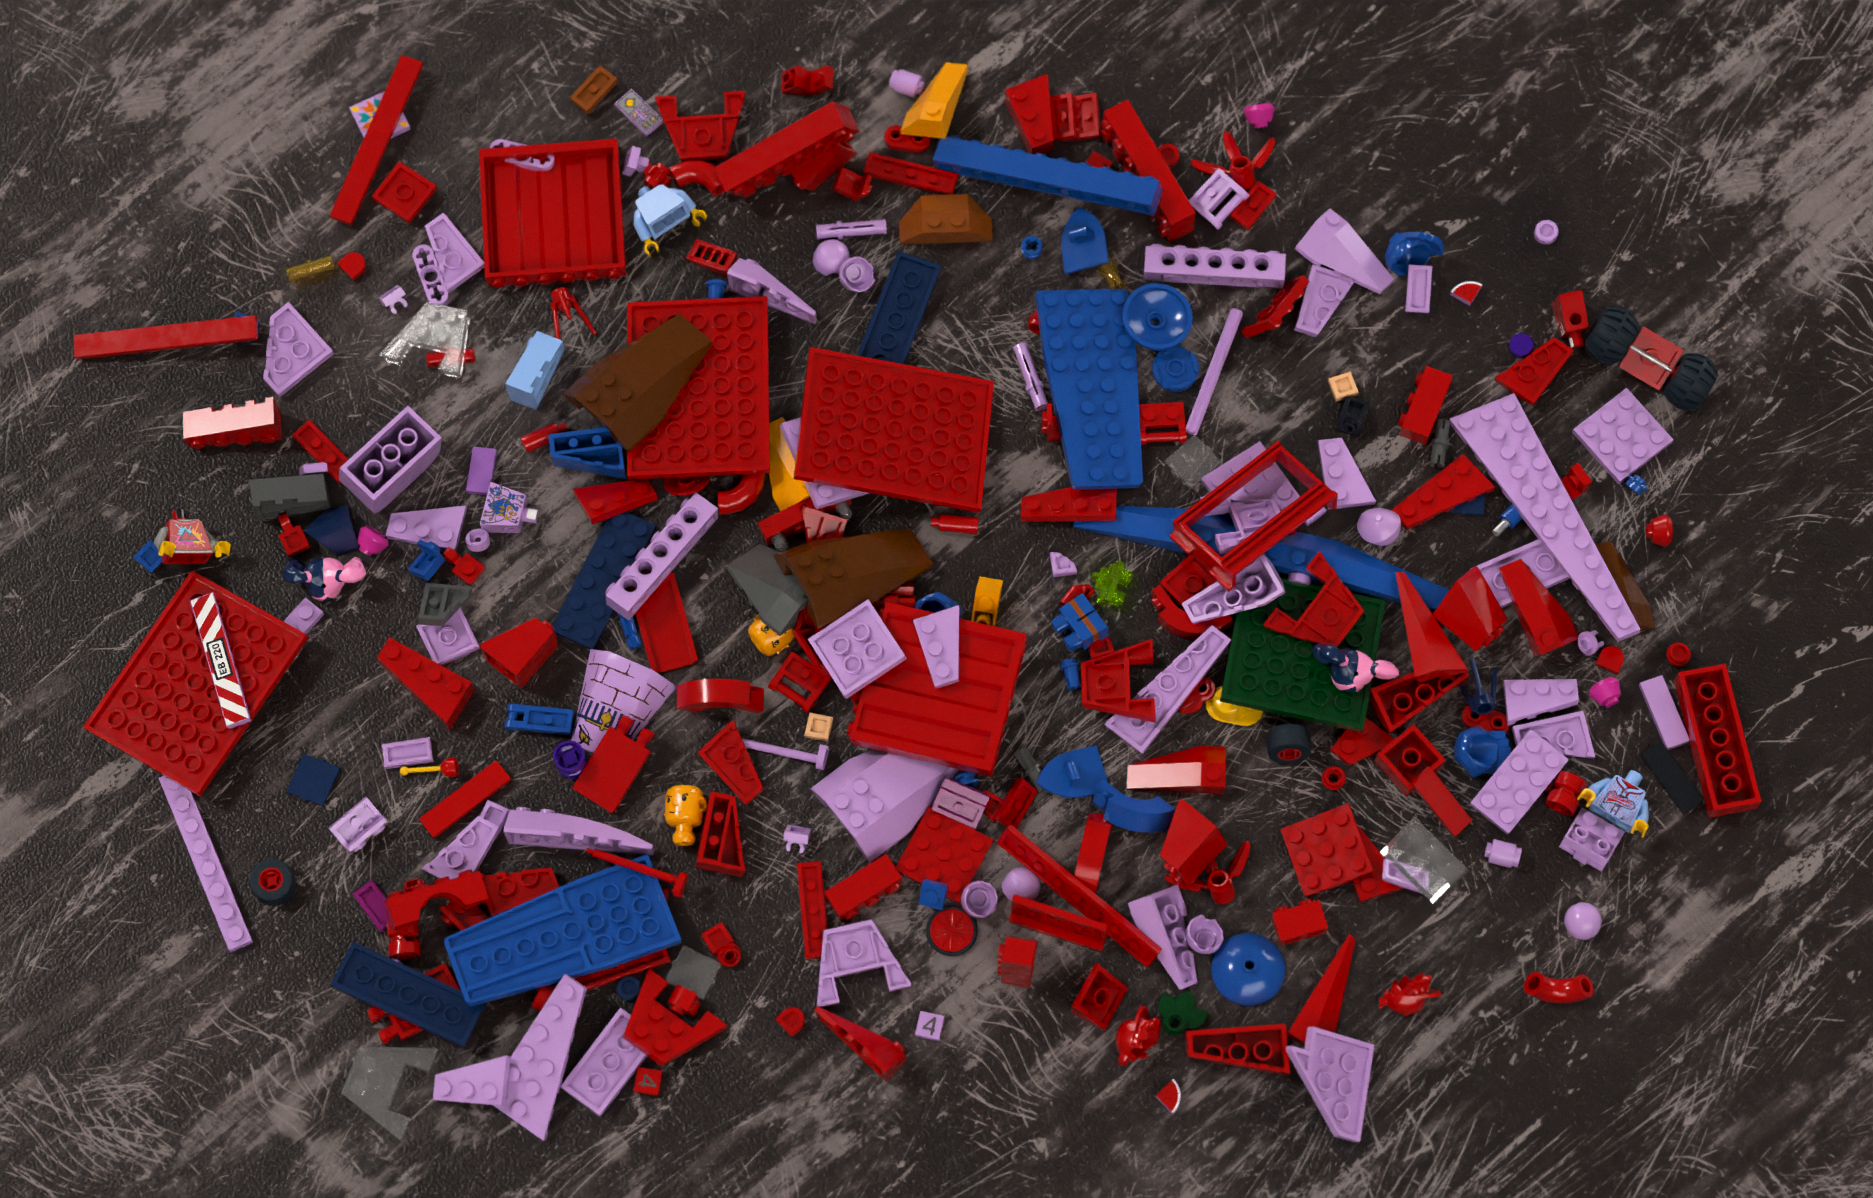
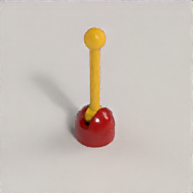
(448, 767)

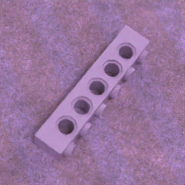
(1204, 274)
(629, 602)

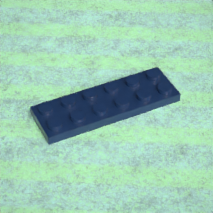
(900, 309)
(585, 608)
(406, 994)

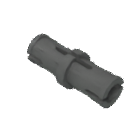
(1439, 443)

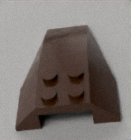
(640, 380)
(853, 569)

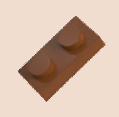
(593, 89)

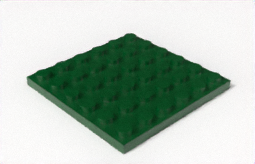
(1281, 673)

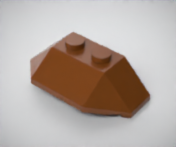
(945, 220)

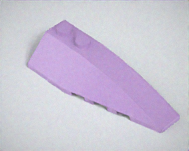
(569, 832)

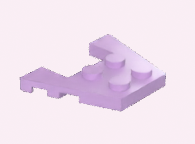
(1247, 518)
(851, 951)

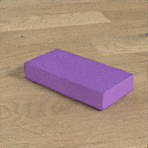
(481, 470)

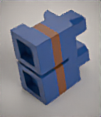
(1082, 622)

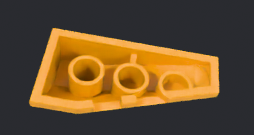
(936, 105)
(784, 488)

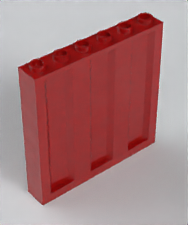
(556, 220)
(946, 725)

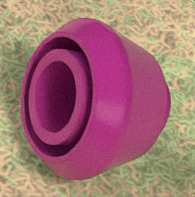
(1259, 114)
(371, 541)
(1606, 692)

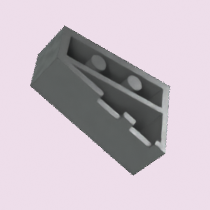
(289, 495)

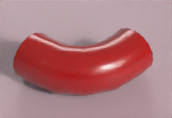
(697, 172)
(742, 495)
(1558, 990)

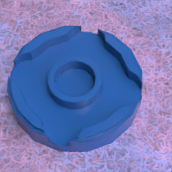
(1175, 369)

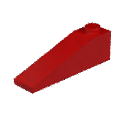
(1540, 614)
(1185, 771)

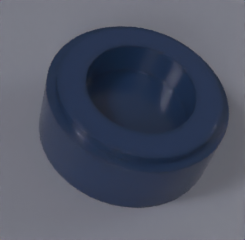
(628, 988)

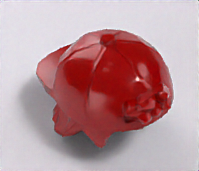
(1408, 995)
(1137, 1036)

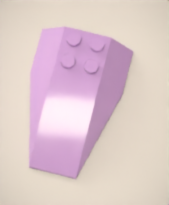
(881, 797)

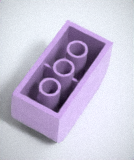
(391, 460)

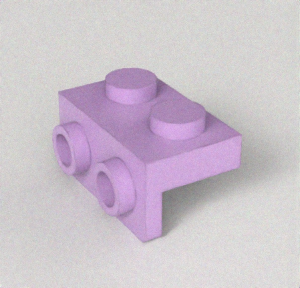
(358, 825)

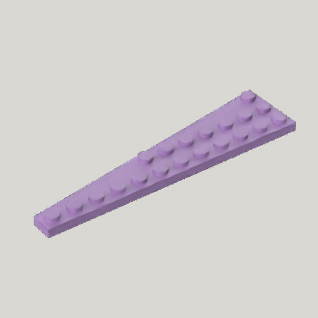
(1518, 463)

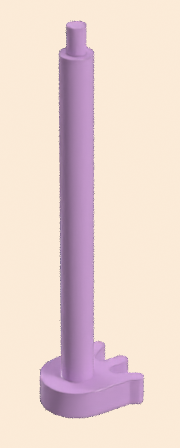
(819, 759)

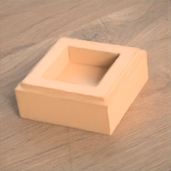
(1343, 386)
(818, 727)

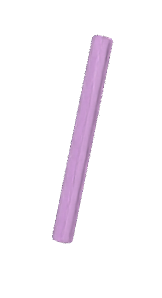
(1214, 371)

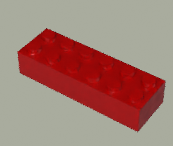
(787, 149)
(1141, 157)
(1717, 740)

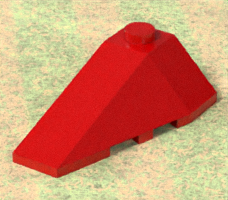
(872, 1048)

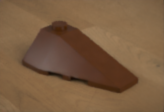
(1627, 585)

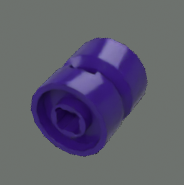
(569, 759)

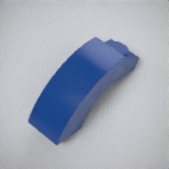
(1132, 813)

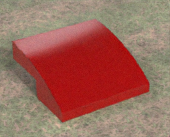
(1075, 117)

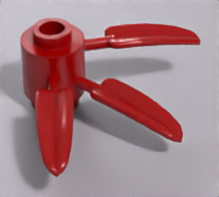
(1241, 167)
(1219, 881)

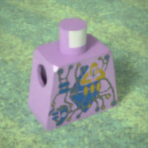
(506, 510)

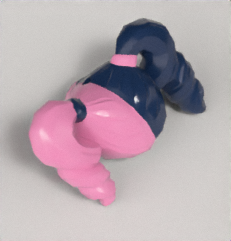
(324, 571)
(1348, 661)

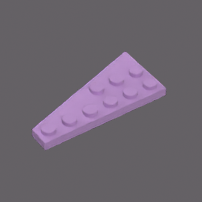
(541, 1059)

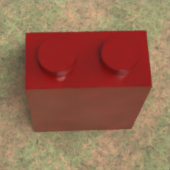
(823, 166)
(1472, 611)
(521, 650)
(1190, 844)

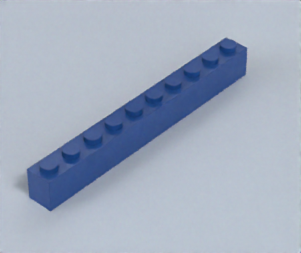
(1048, 175)

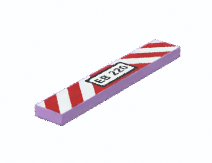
(220, 660)

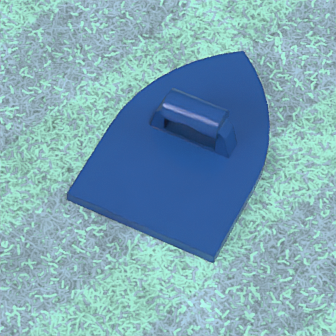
(1083, 242)
(1073, 773)

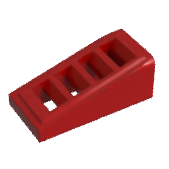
(730, 256)

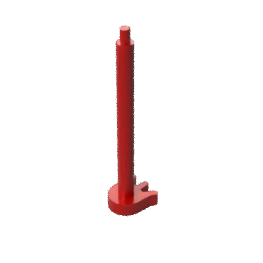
(679, 881)

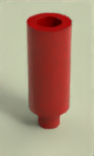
(540, 437)
(956, 524)

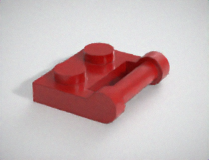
(1162, 416)
(804, 675)

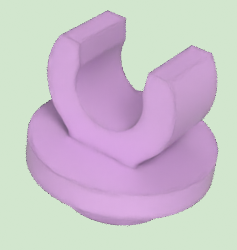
(1588, 643)

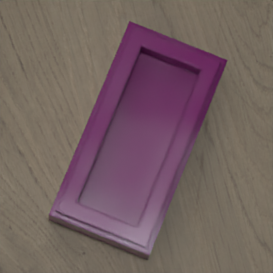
(372, 901)

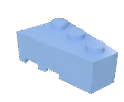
(534, 370)

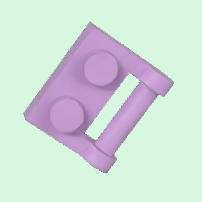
(1213, 193)

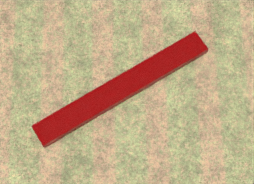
(376, 140)
(166, 337)
(1078, 895)

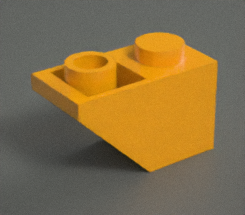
(987, 600)

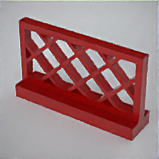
(1058, 923)

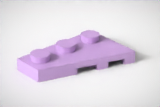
(940, 644)

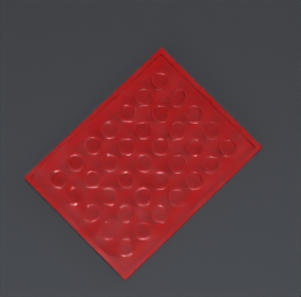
(724, 408)
(894, 430)
(165, 696)

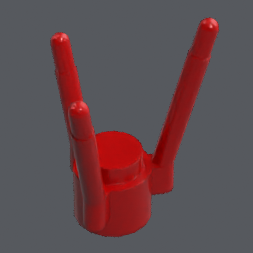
(563, 302)

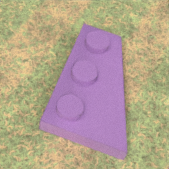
(453, 253)
(1321, 299)
(1343, 475)
(434, 525)
(1537, 696)
(1565, 733)
(465, 851)
(475, 1083)

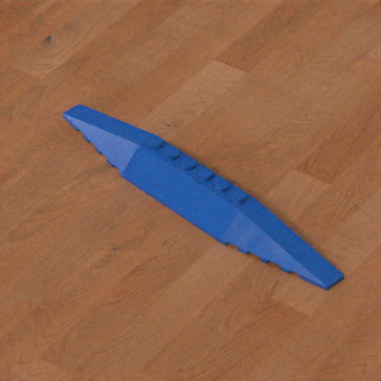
(1355, 569)

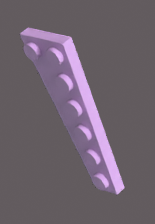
(1171, 689)

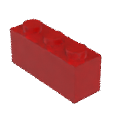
(1424, 404)
(863, 888)

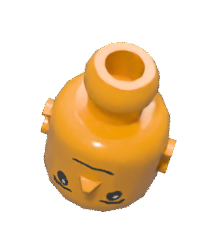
(766, 639)
(684, 811)

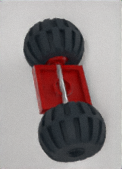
(1651, 358)

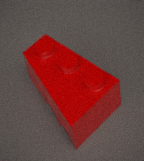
(1032, 114)
(720, 837)

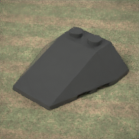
(769, 590)

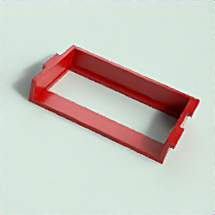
(1227, 567)

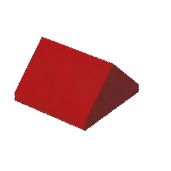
(1098, 997)

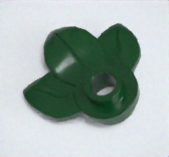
(1182, 1010)

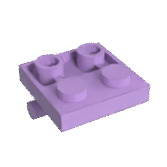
(1591, 839)

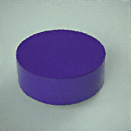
(1521, 345)

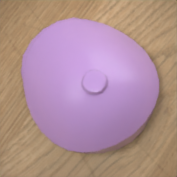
(1379, 526)

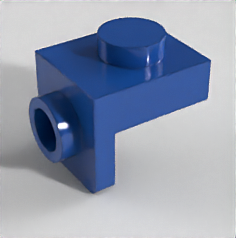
(428, 561)

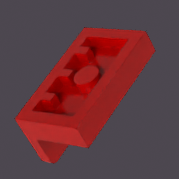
(461, 919)

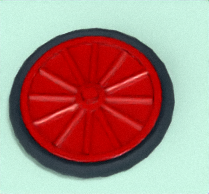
(951, 931)

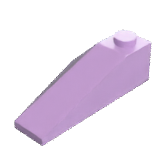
(1339, 247)
(752, 280)
(1254, 588)
(1162, 920)

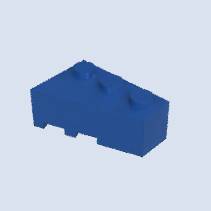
(588, 452)

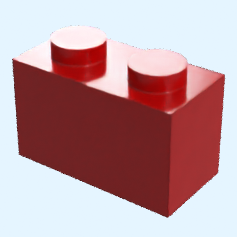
(1299, 922)

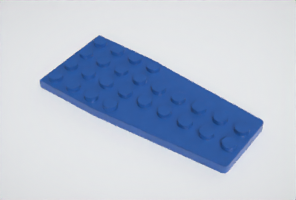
(1092, 385)
(565, 931)

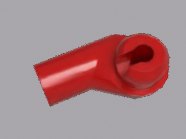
(1076, 590)

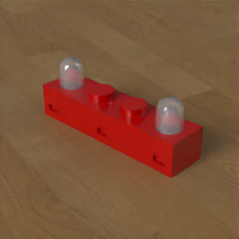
(790, 521)

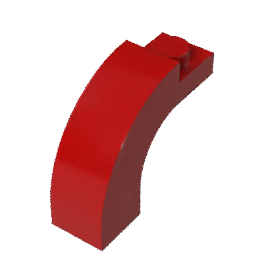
(1177, 620)
(719, 693)
(1092, 851)

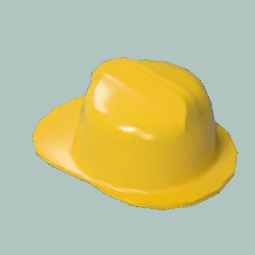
(1231, 713)

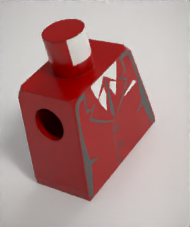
(1571, 308)

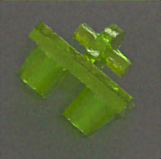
(1108, 583)

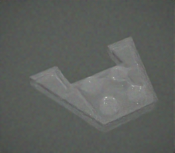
(436, 329)
(376, 1079)

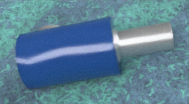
(1508, 518)

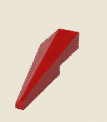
(1428, 644)
(1325, 1002)

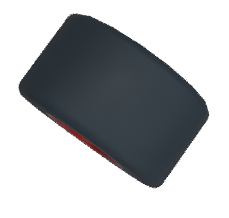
(1288, 743)
(266, 875)

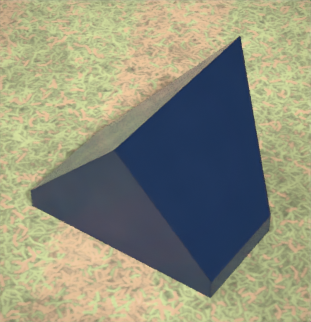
(334, 530)

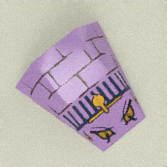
(615, 689)

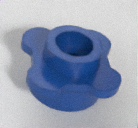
(1636, 484)

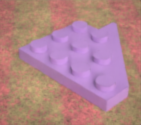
(1337, 1078)

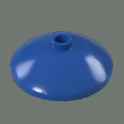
(1160, 304)
(1244, 985)

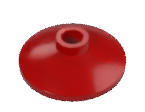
(685, 485)

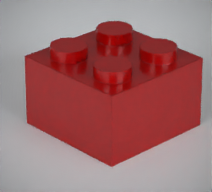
(1407, 758)

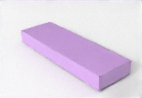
(1664, 712)

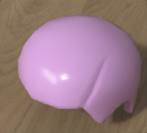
(830, 256)
(856, 274)
(1021, 883)
(979, 899)
(1582, 920)
(1204, 935)

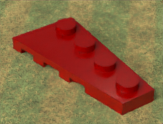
(1070, 505)

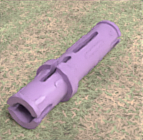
(851, 229)
(1039, 401)

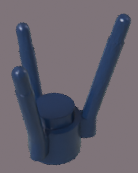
(1482, 701)

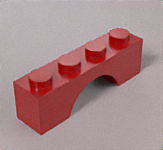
(465, 891)

